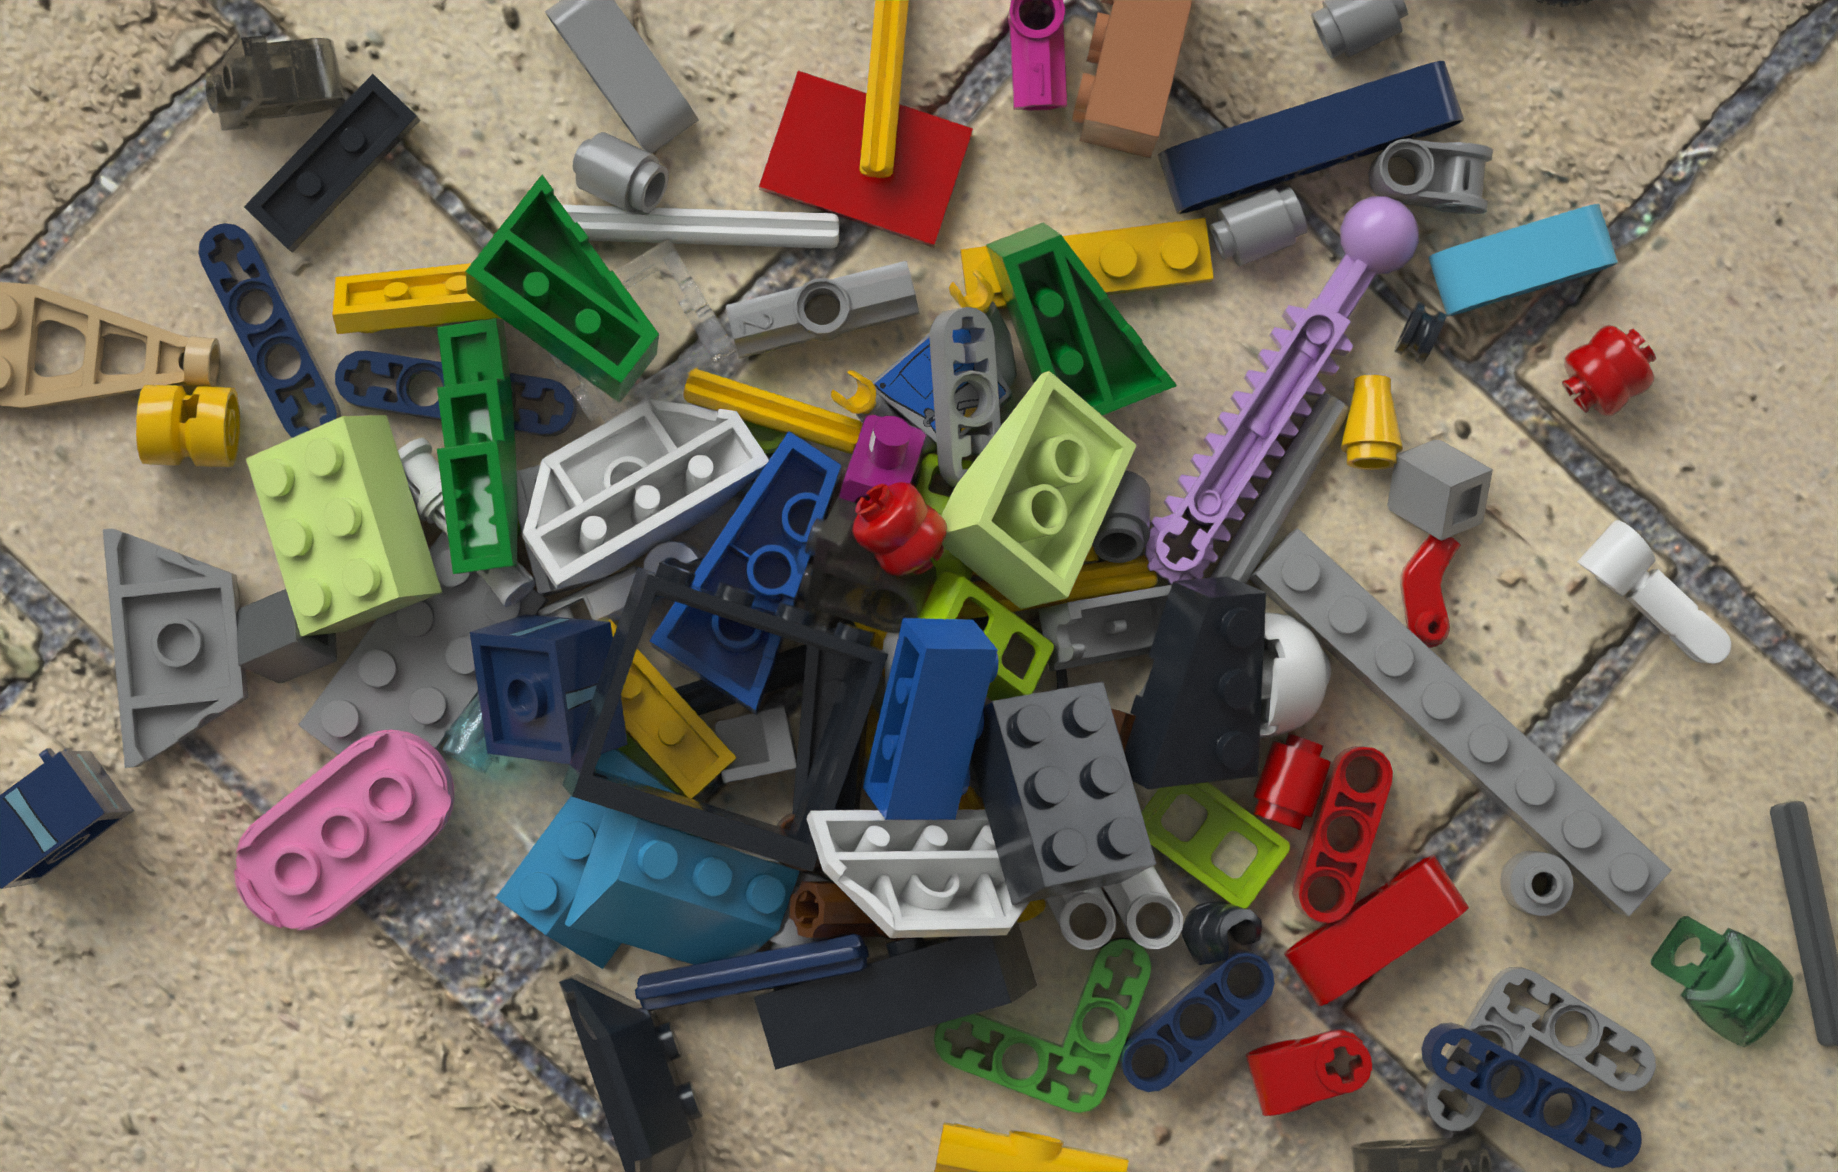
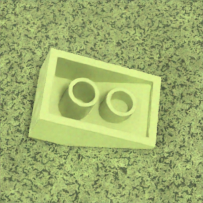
(1037, 495)

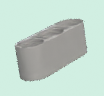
(623, 70)

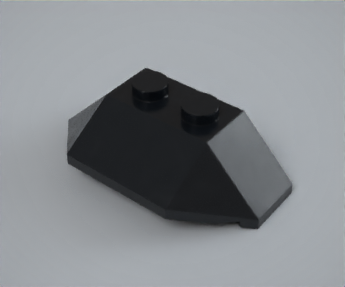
(634, 1076)

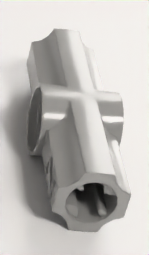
(781, 319)

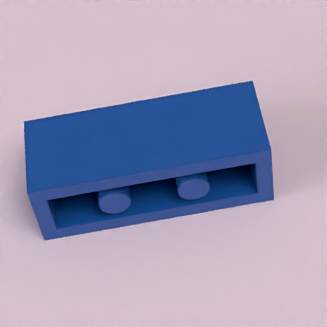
(930, 719)

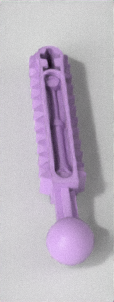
(1376, 239)

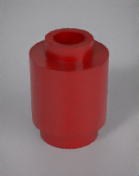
(1291, 781)

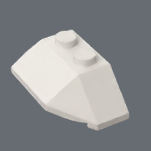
(635, 486)
(917, 873)

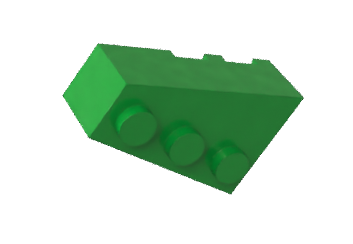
(562, 295)

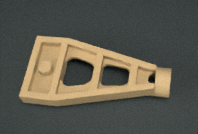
(29, 305)

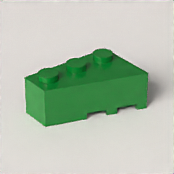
(1071, 323)

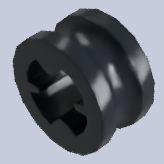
(1420, 333)

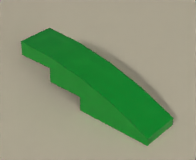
(479, 446)

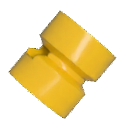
(184, 425)

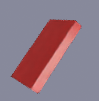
(820, 155)

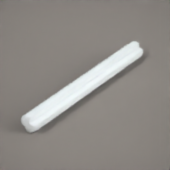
(708, 226)

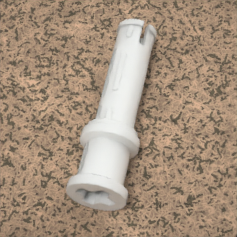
(424, 481)

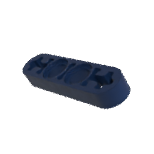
(276, 331)
(383, 364)
(1530, 1098)

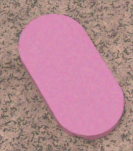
(344, 830)

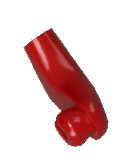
(1422, 590)

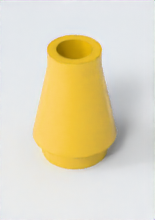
(1372, 425)

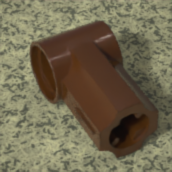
(826, 911)

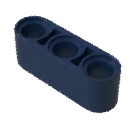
(1227, 1014)

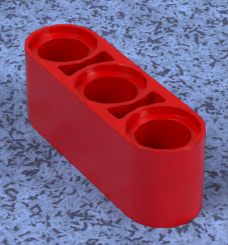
(1365, 811)
(1376, 930)

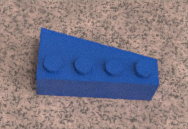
(759, 553)

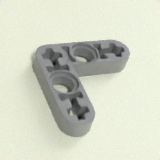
(945, 382)
(1516, 1028)

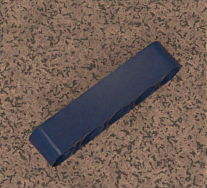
(1310, 137)

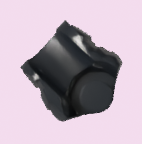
(1208, 926)

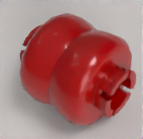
(1609, 370)
(899, 529)

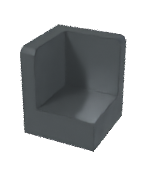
(272, 642)

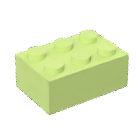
(343, 524)

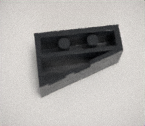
(1203, 687)

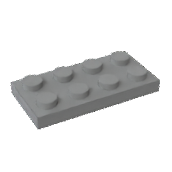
(414, 663)

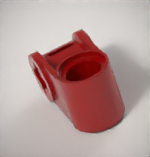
(1294, 1072)

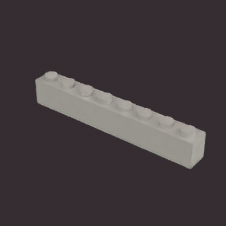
(1460, 723)

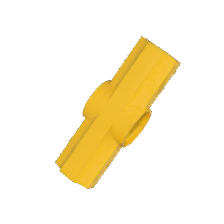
(981, 1150)

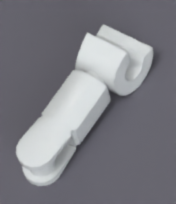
(1622, 562)
(608, 597)

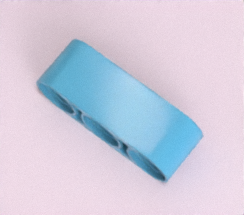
(1523, 259)

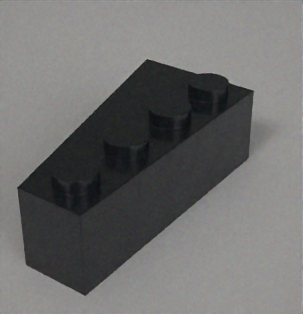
(895, 994)

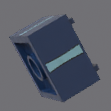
(539, 685)
(55, 814)

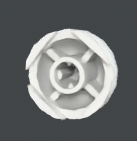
(1293, 675)

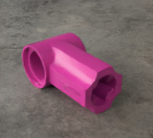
(1038, 60)

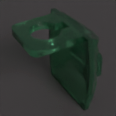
(1737, 985)

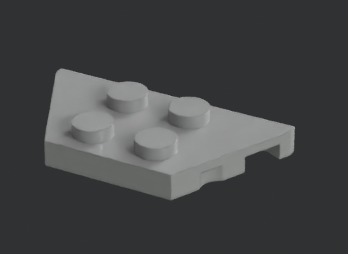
(170, 643)

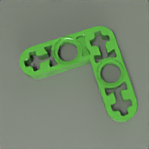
(1076, 1047)

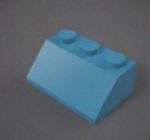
(551, 872)
(678, 892)

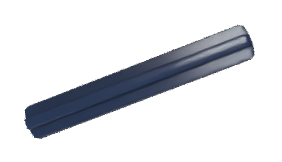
(752, 972)

